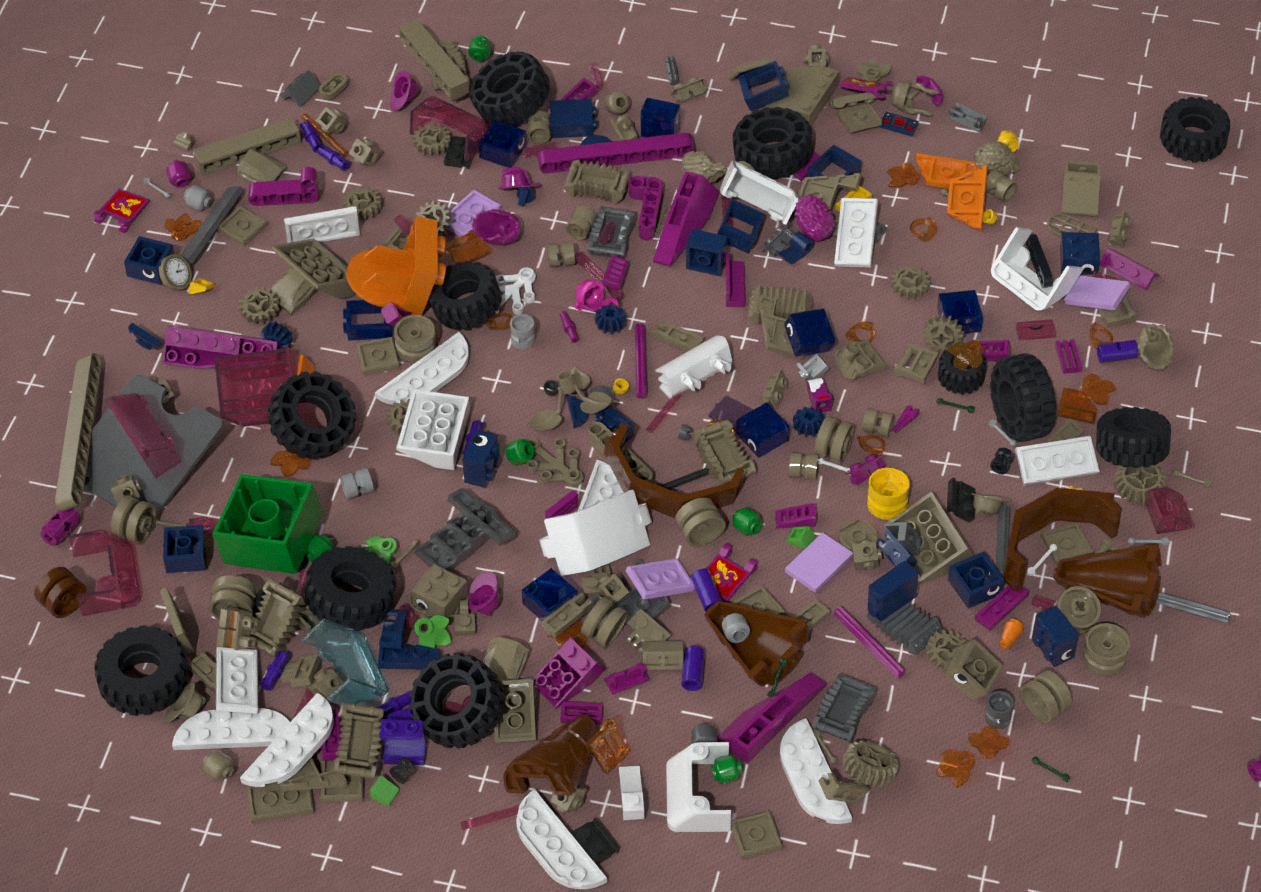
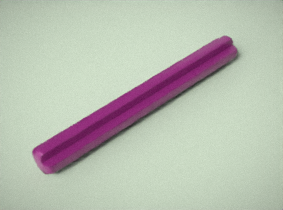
(640, 360)
(869, 642)

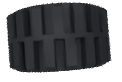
(960, 380)

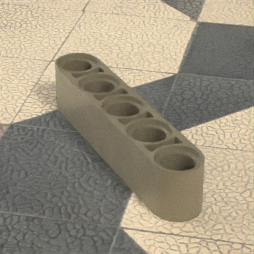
(597, 437)

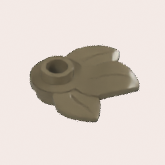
(872, 70)

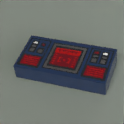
(899, 124)

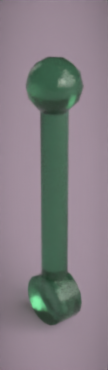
(970, 409)
(782, 662)
(1065, 777)

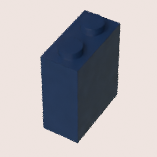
(572, 118)
(892, 591)

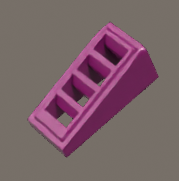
(579, 88)
(615, 270)
(393, 313)
(1002, 346)
(801, 510)

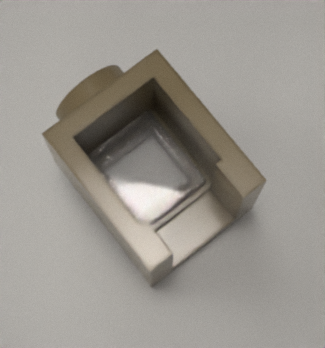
(307, 620)

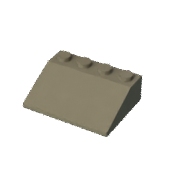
(808, 90)
(317, 266)
(941, 539)

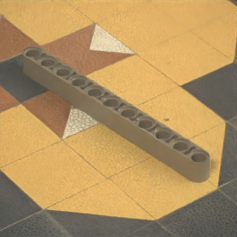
(78, 433)

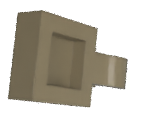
(464, 622)

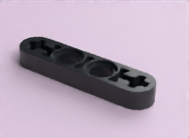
(1039, 261)

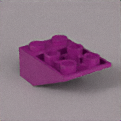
(567, 673)

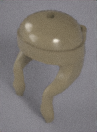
(903, 95)

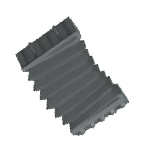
(617, 242)
(909, 627)
(844, 707)

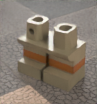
(236, 629)

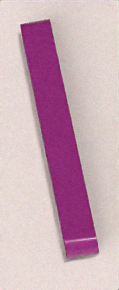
(617, 152)

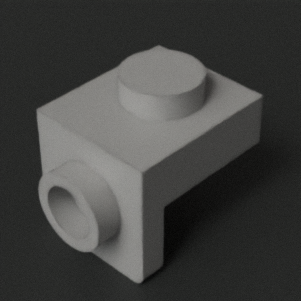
(813, 368)

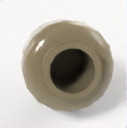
(616, 102)
(218, 765)

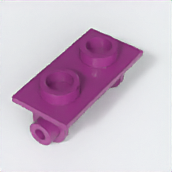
(858, 471)
(627, 679)

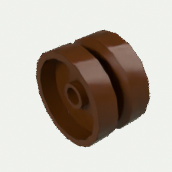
(59, 592)

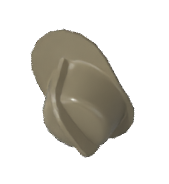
(988, 504)
(186, 705)

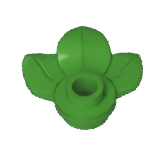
(378, 544)
(435, 633)

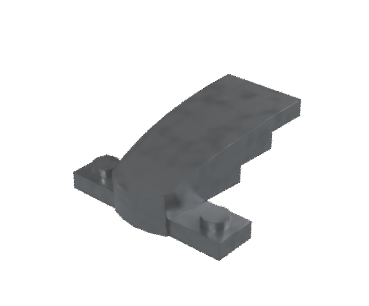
(464, 532)

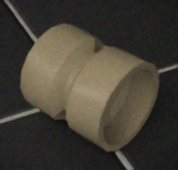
(539, 127)
(1000, 186)
(580, 223)
(567, 254)
(871, 422)
(803, 465)

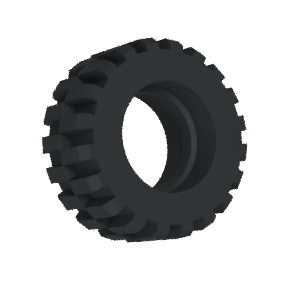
(1198, 114)
(470, 310)
(1133, 437)

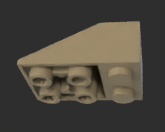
(1081, 188)

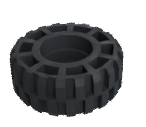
(515, 71)
(773, 125)
(1023, 397)
(297, 435)
(355, 568)
(146, 693)
(478, 715)

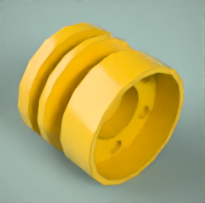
(887, 493)

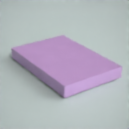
(467, 209)
(1097, 292)
(819, 562)
(660, 578)

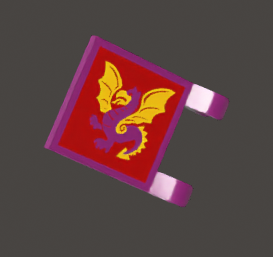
(864, 85)
(122, 206)
(728, 575)

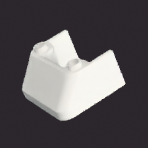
(759, 191)
(1012, 272)
(691, 812)

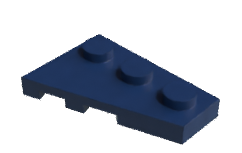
(407, 657)

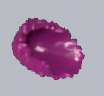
(814, 218)
(496, 227)

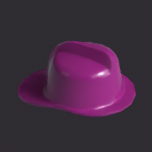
(403, 90)
(516, 177)
(484, 594)

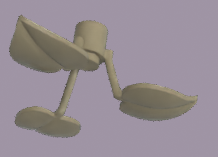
(569, 383)

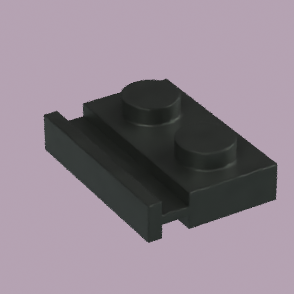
(455, 153)
(960, 500)
(595, 841)

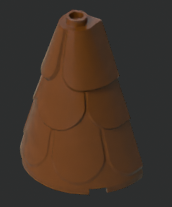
(1117, 577)
(769, 640)
(556, 757)

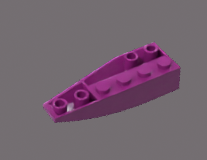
(688, 211)
(199, 346)
(763, 721)

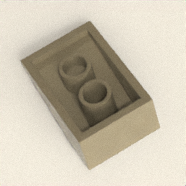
(518, 712)

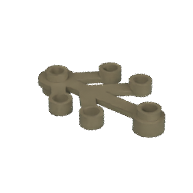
(571, 476)

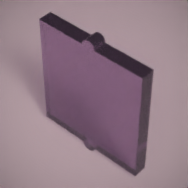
(729, 410)

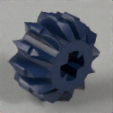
(610, 319)
(279, 333)
(808, 421)

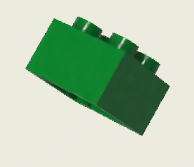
(268, 523)

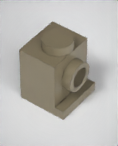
(619, 589)

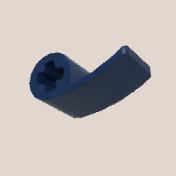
(799, 247)

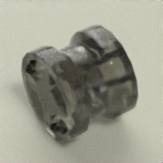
(402, 770)

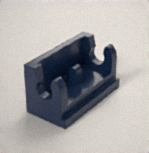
(612, 419)
(894, 550)
(393, 630)

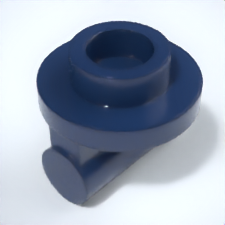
(525, 195)

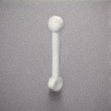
(822, 461)
(1031, 570)

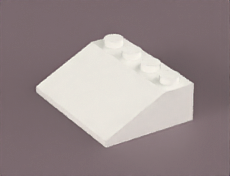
(434, 428)

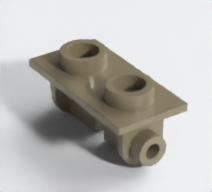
(694, 86)
(1119, 227)
(775, 389)

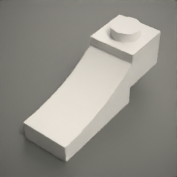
(631, 793)

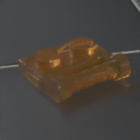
(468, 252)
(604, 750)

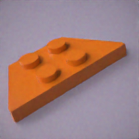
(939, 170)
(967, 198)

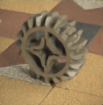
(1135, 482)
(870, 764)

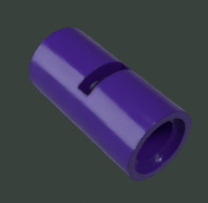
(1117, 351)
(705, 588)
(693, 668)

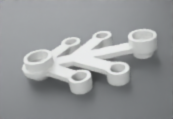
(524, 277)

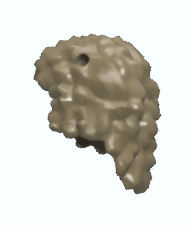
(996, 157)
(700, 164)
(1155, 348)

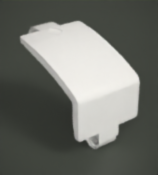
(597, 534)

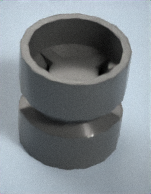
(999, 709)

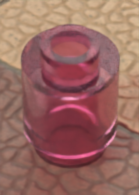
(205, 521)

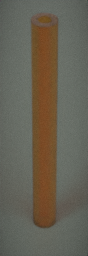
(325, 136)

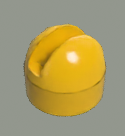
(990, 221)
(624, 386)

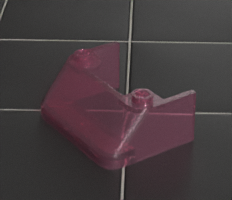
(451, 116)
(144, 432)
(113, 591)

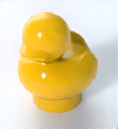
(1009, 139)

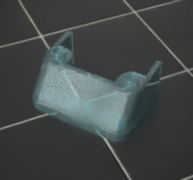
(352, 660)

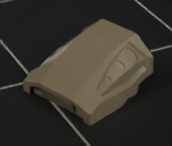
(259, 167)
(292, 291)
(858, 360)
(506, 658)

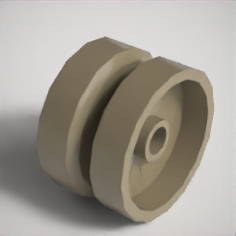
(414, 337)
(834, 439)
(133, 519)
(700, 522)
(232, 592)
(1079, 607)
(604, 622)
(1106, 649)
(1046, 696)

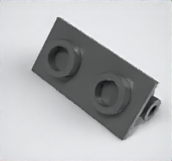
(967, 117)
(774, 244)

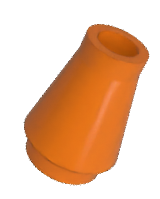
(1011, 632)

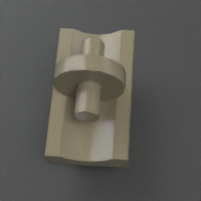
(623, 128)

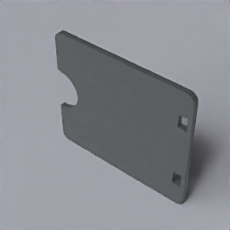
(115, 455)

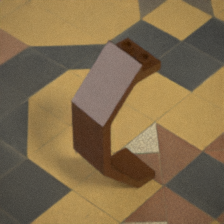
(655, 496)
(1054, 506)

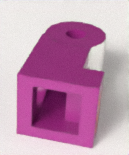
(819, 394)

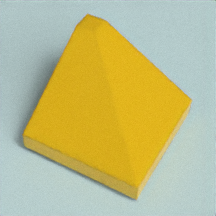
(200, 285)

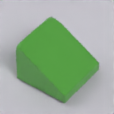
(801, 537)
(383, 791)

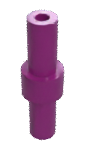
(568, 327)

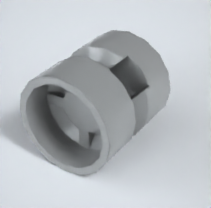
(522, 331)
(356, 483)

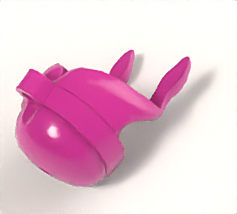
(590, 296)

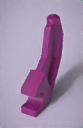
(929, 83)

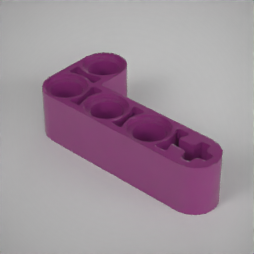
(286, 191)
(650, 191)

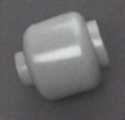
(197, 198)
(735, 628)

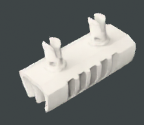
(695, 366)

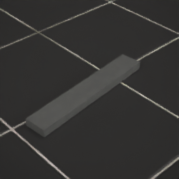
(211, 223)

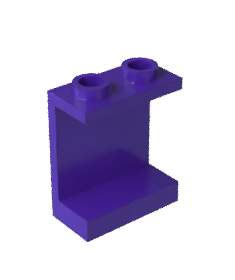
(403, 740)

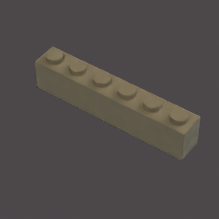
(434, 59)
(233, 149)

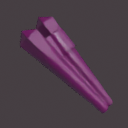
(907, 416)

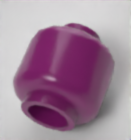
(178, 173)

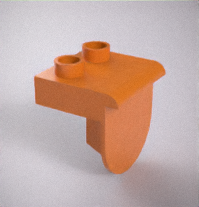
(398, 274)

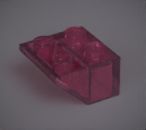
(1168, 510)

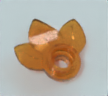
(903, 175)
(182, 227)
(967, 354)
(1097, 389)
(289, 462)
(573, 632)
(988, 742)
(954, 767)

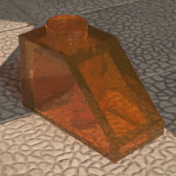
(1077, 406)

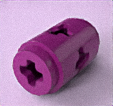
(55, 529)

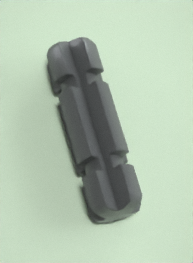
(671, 70)

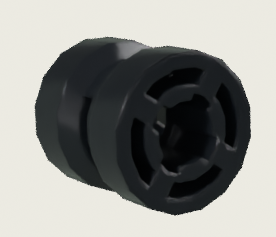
(1002, 461)

